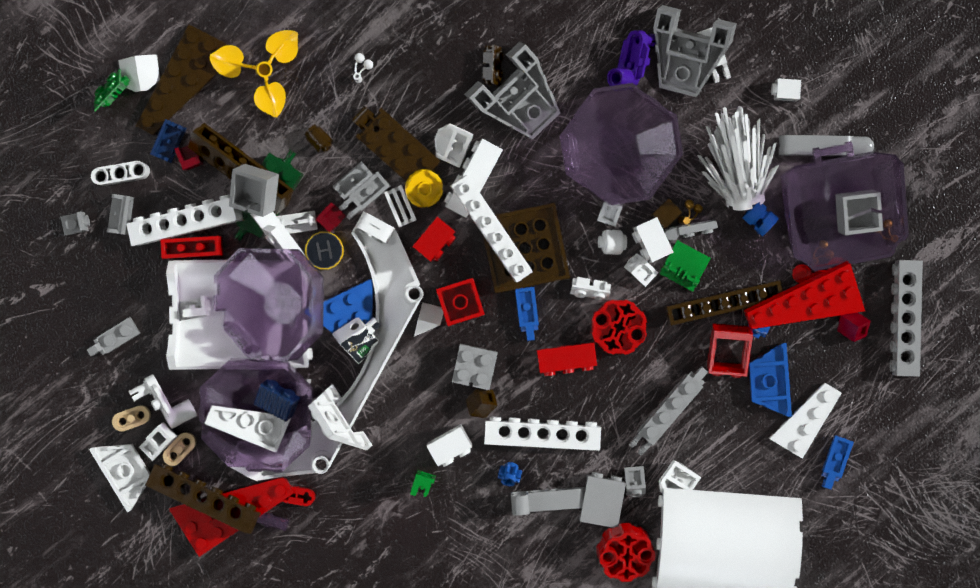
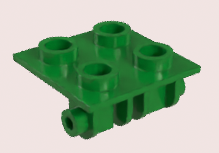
(106, 94)
(685, 266)

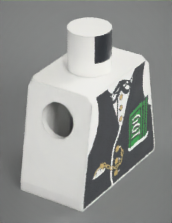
(358, 338)

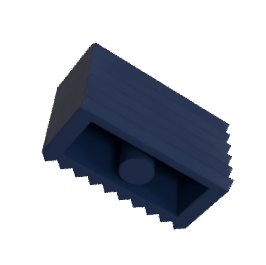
(277, 400)

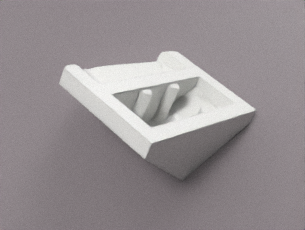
(141, 71)
(452, 144)
(678, 477)

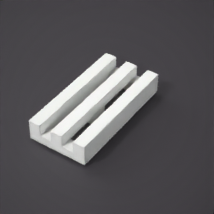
(406, 220)

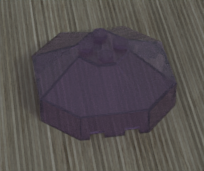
(621, 144)
(270, 302)
(236, 387)

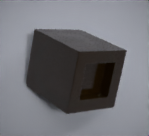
(666, 213)
(481, 403)

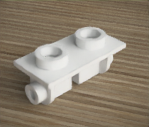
(299, 222)
(581, 288)

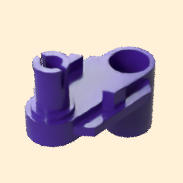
(632, 59)

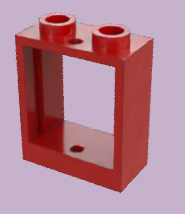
(735, 333)

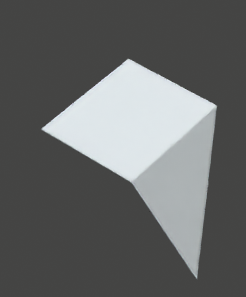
(429, 318)

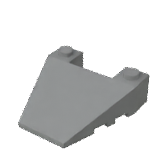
(686, 56)
(522, 99)

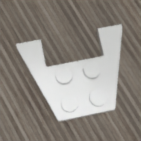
(332, 421)

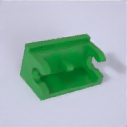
(424, 480)

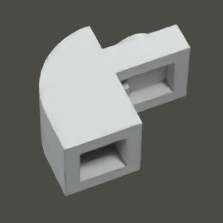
(157, 441)

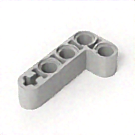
(546, 500)

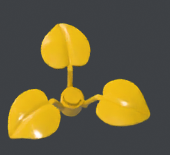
(282, 46)

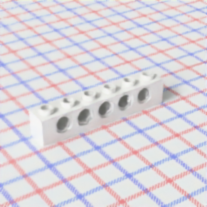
(491, 228)
(140, 235)
(591, 441)

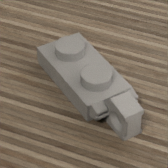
(114, 337)

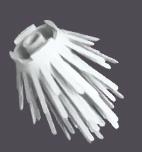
(739, 161)

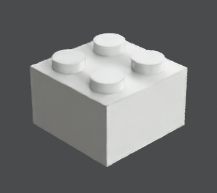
(652, 240)
(450, 445)

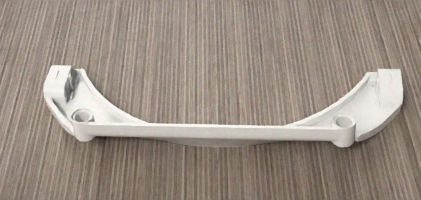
(392, 282)

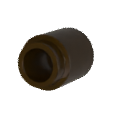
(318, 138)

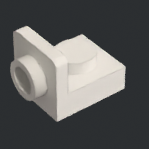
(640, 269)
(195, 311)

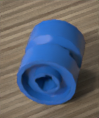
(760, 218)

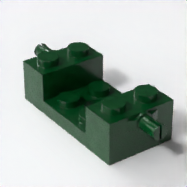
(287, 174)

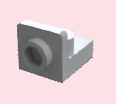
(609, 214)
(75, 223)
(635, 481)

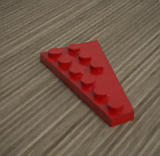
(819, 297)
(206, 532)

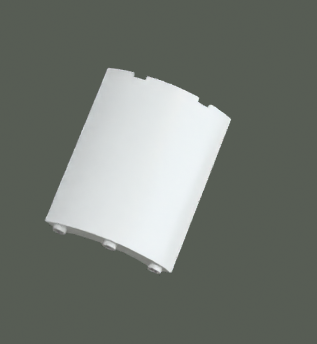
(201, 340)
(728, 540)

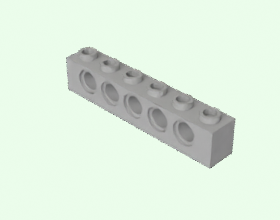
(913, 308)

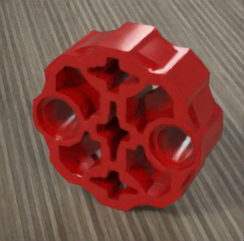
(629, 343)
(627, 542)

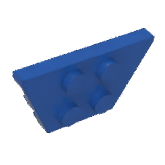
(348, 305)
(771, 380)

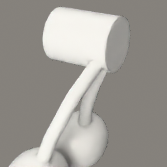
(368, 64)

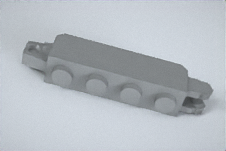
(669, 409)

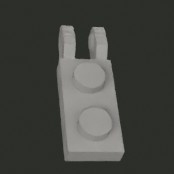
(366, 194)
(688, 230)

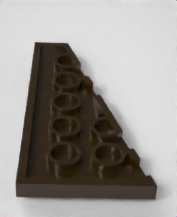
(182, 79)

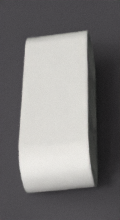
(111, 173)

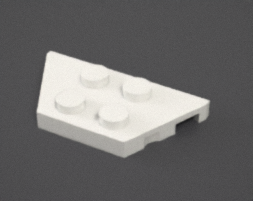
(123, 471)

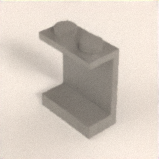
(602, 500)

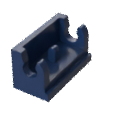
(167, 140)

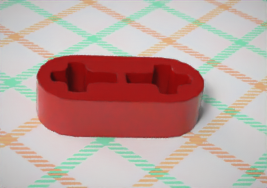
(298, 500)

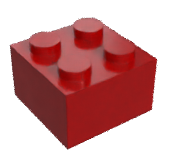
(435, 239)
(460, 302)

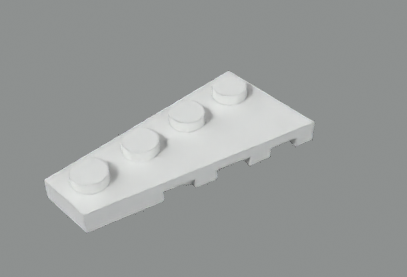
(252, 426)
(801, 428)

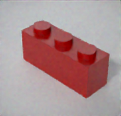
(191, 247)
(567, 358)

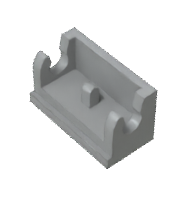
(352, 180)
(120, 214)

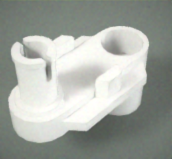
(174, 416)

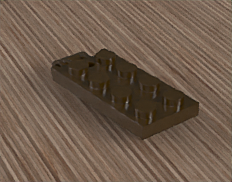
(393, 143)

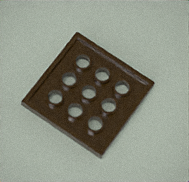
(532, 236)

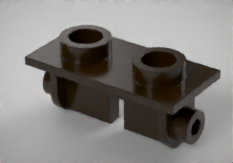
(493, 56)

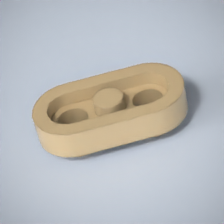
(131, 417)
(180, 448)

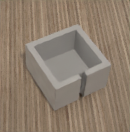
(253, 186)
(855, 212)
(474, 366)

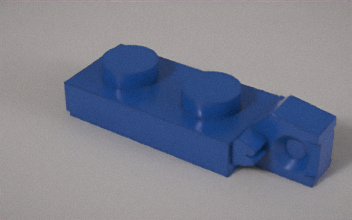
(527, 311)
(836, 461)

